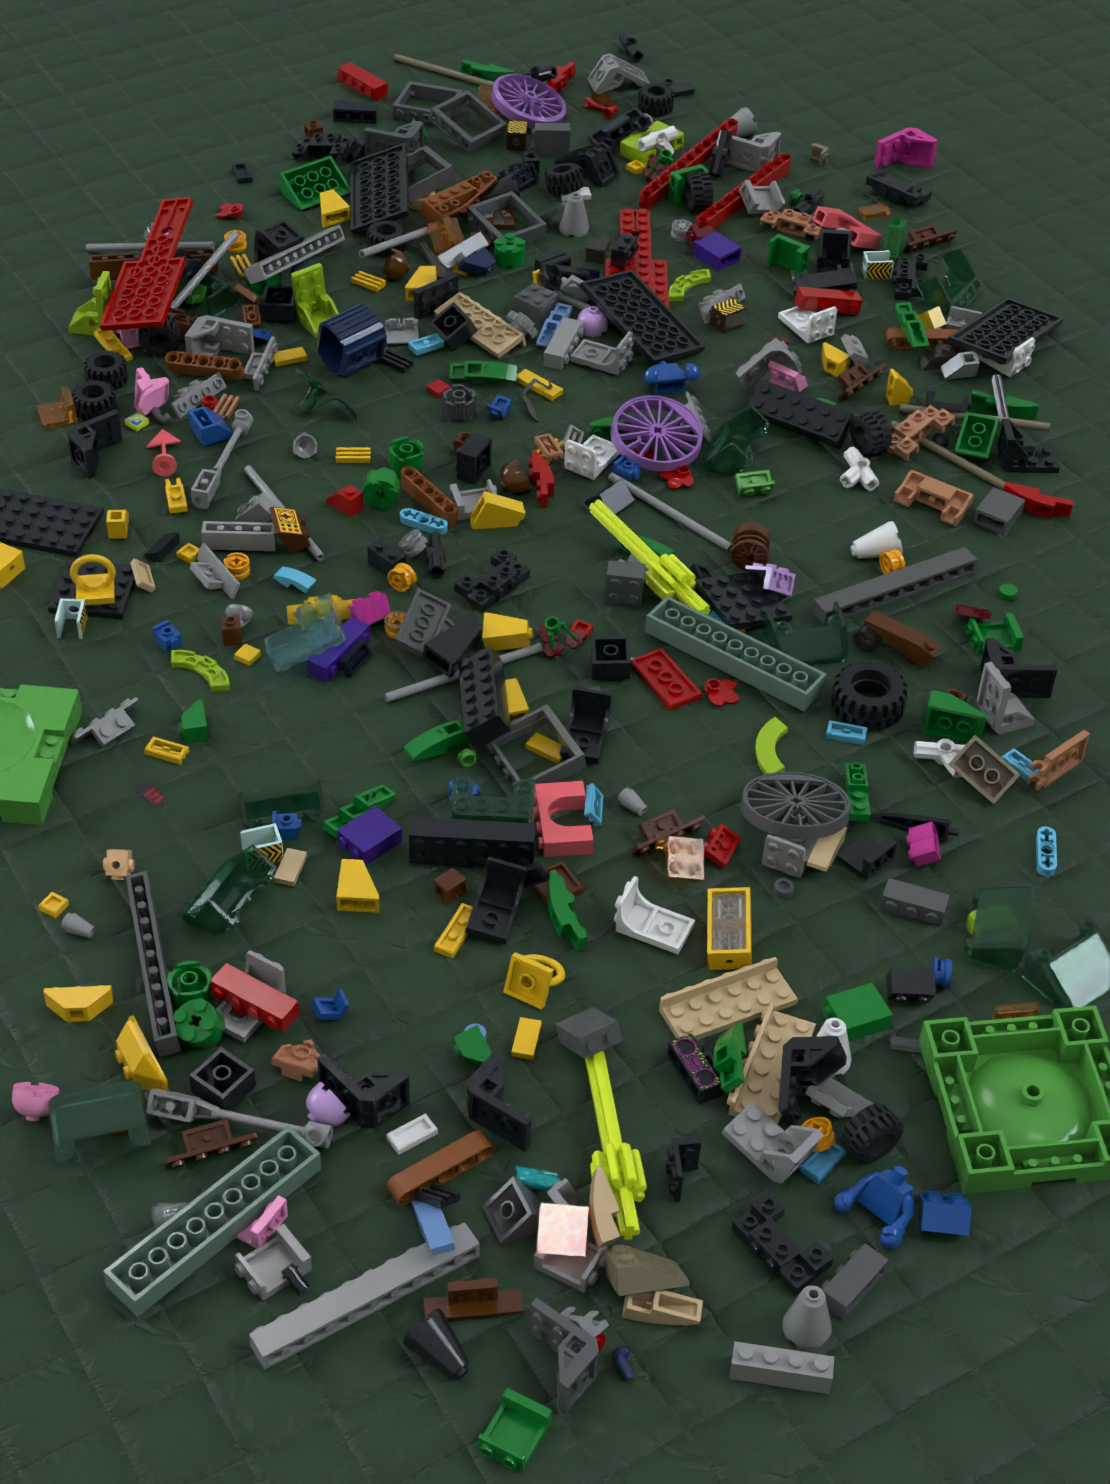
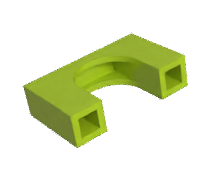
(629, 147)

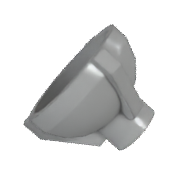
(309, 447)
(244, 612)

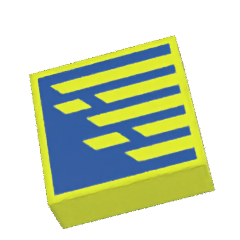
(136, 421)

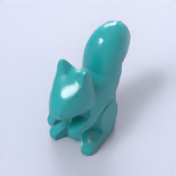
(535, 1178)

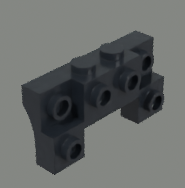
(621, 128)
(325, 145)
(897, 189)
(553, 273)
(904, 275)
(837, 280)
(496, 583)
(776, 1249)

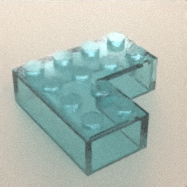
(308, 636)

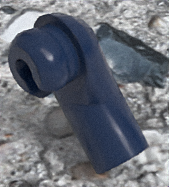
(622, 1364)

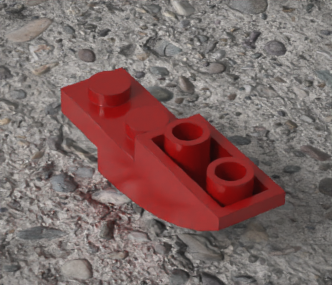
(564, 74)
(541, 478)
(1038, 503)

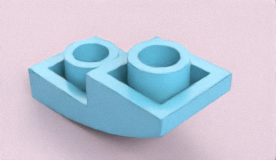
(288, 576)

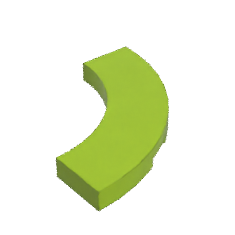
(683, 283)
(204, 666)
(765, 746)

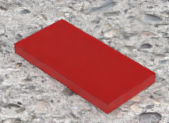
(665, 679)

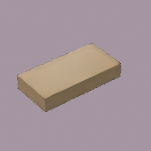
(143, 575)
(290, 867)

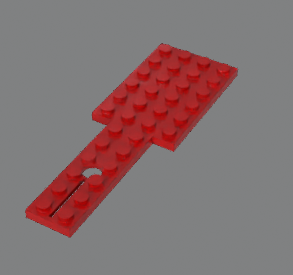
(651, 272)
(149, 284)

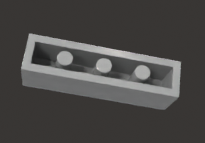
(563, 343)
(239, 536)
(782, 1367)

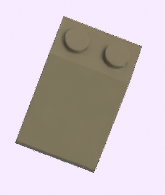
(640, 1271)

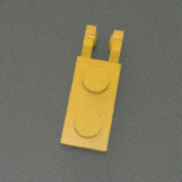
(175, 496)

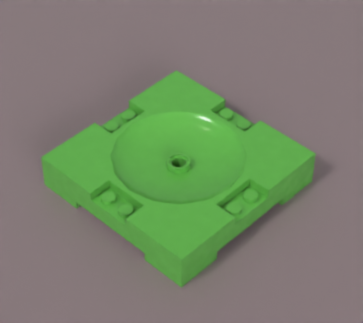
(33, 742)
(1022, 1097)

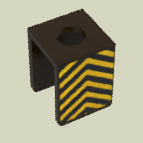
(517, 135)
(725, 311)

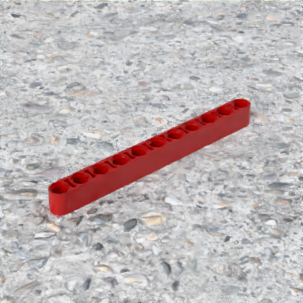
(695, 156)
(733, 201)

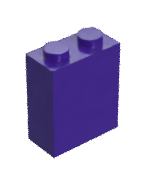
(717, 251)
(369, 835)

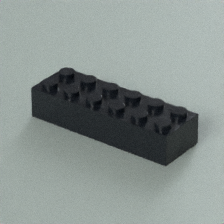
(802, 413)
(484, 697)
(470, 842)

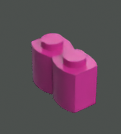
(371, 608)
(923, 844)

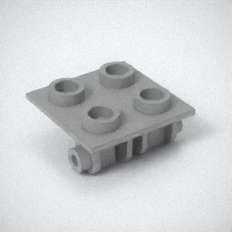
(403, 332)

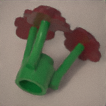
(658, 163)
(550, 633)

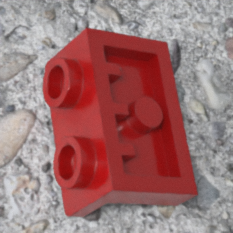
(720, 844)

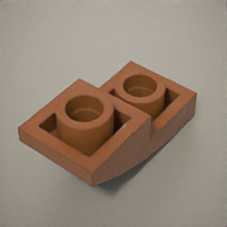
(251, 314)

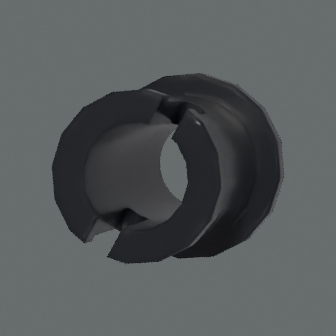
(295, 1278)

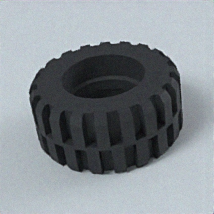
(870, 679)

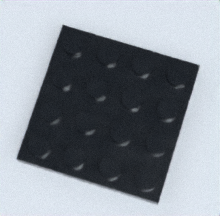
(123, 581)
(742, 600)

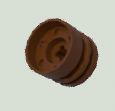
(750, 545)

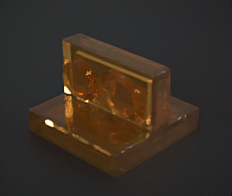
(445, 233)

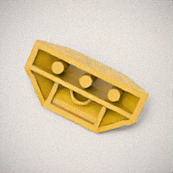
(138, 1058)

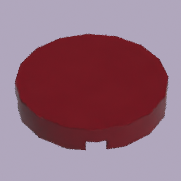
(973, 612)

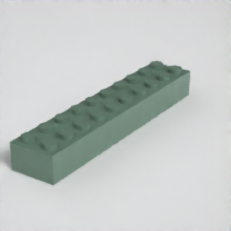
(736, 653)
(211, 1221)

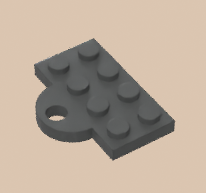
(423, 622)

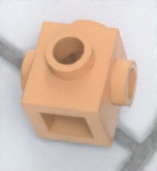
(126, 862)

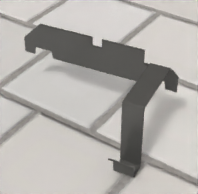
(526, 400)

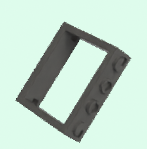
(422, 91)
(456, 133)
(442, 177)
(480, 223)
(527, 724)

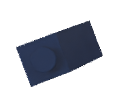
(478, 263)

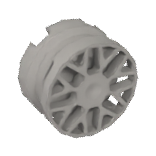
(679, 229)
(413, 543)

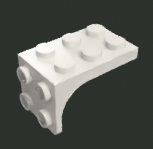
(808, 324)
(1020, 359)
(590, 457)
(650, 922)

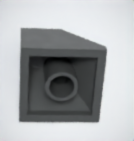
(513, 1211)

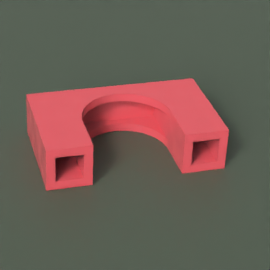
(861, 236)
(555, 838)

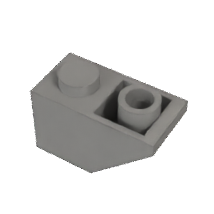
(961, 366)
(256, 509)

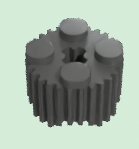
(459, 403)

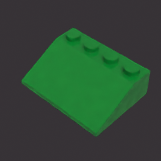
(306, 182)

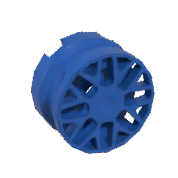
(942, 972)

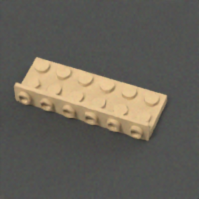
(493, 332)
(726, 1000)
(764, 1062)

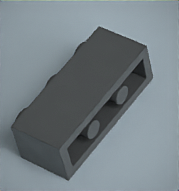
(914, 902)
(854, 1280)

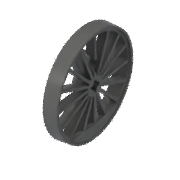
(769, 796)

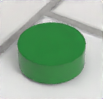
(1008, 591)

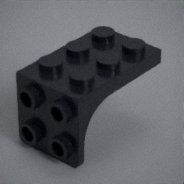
(436, 293)
(589, 722)
(497, 900)

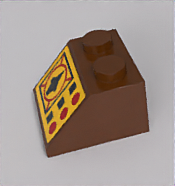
(290, 528)

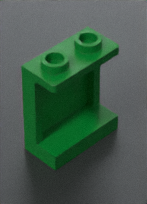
(677, 182)
(895, 237)
(788, 254)
(1005, 632)
(515, 1431)

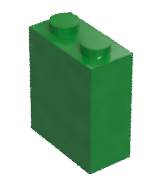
(860, 1010)

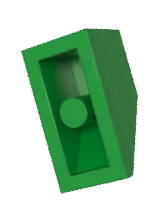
(194, 723)
(472, 1046)

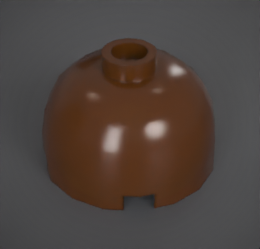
(395, 265)
(514, 478)

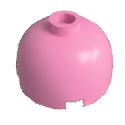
(33, 1099)

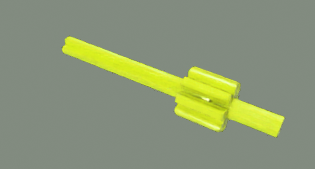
(666, 573)
(620, 1163)

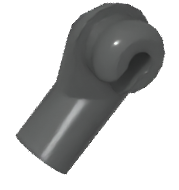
(158, 415)

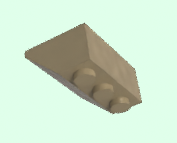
(984, 769)

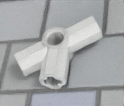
(658, 139)
(859, 471)
(941, 752)

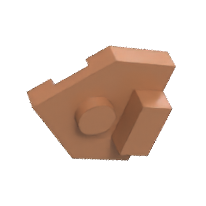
(297, 1060)

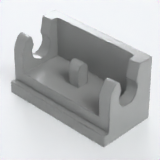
(585, 1322)

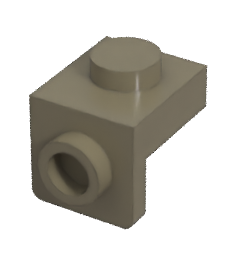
(819, 153)

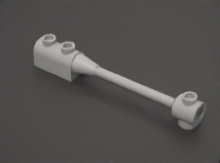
(209, 480)
(189, 1108)

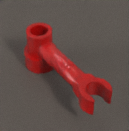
(607, 112)

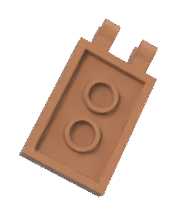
(1059, 760)

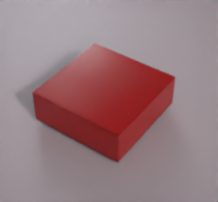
(437, 387)
(586, 627)

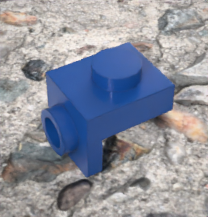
(499, 407)
(330, 1008)

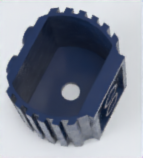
(351, 340)

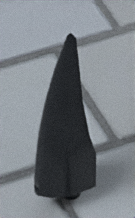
(907, 821)

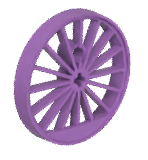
(509, 98)
(653, 434)

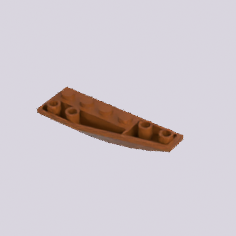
(456, 197)

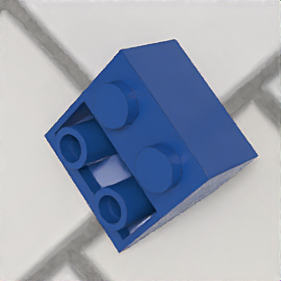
(208, 426)
(944, 1213)

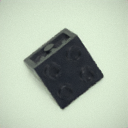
(523, 174)
(867, 856)
(682, 1156)

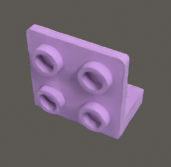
(775, 579)

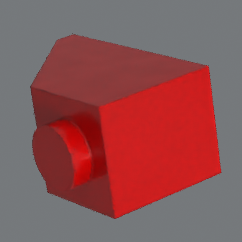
(347, 500)

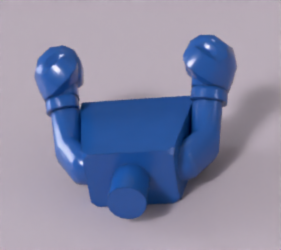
(669, 377)
(886, 1197)

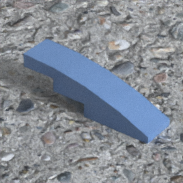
(552, 323)
(433, 1227)

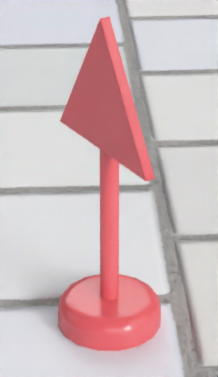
(164, 463)

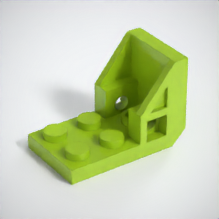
(311, 299)
(89, 315)

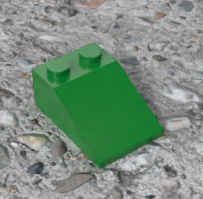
(977, 435)
(953, 718)

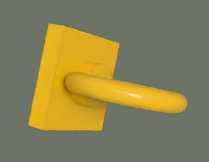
(97, 587)
(530, 979)

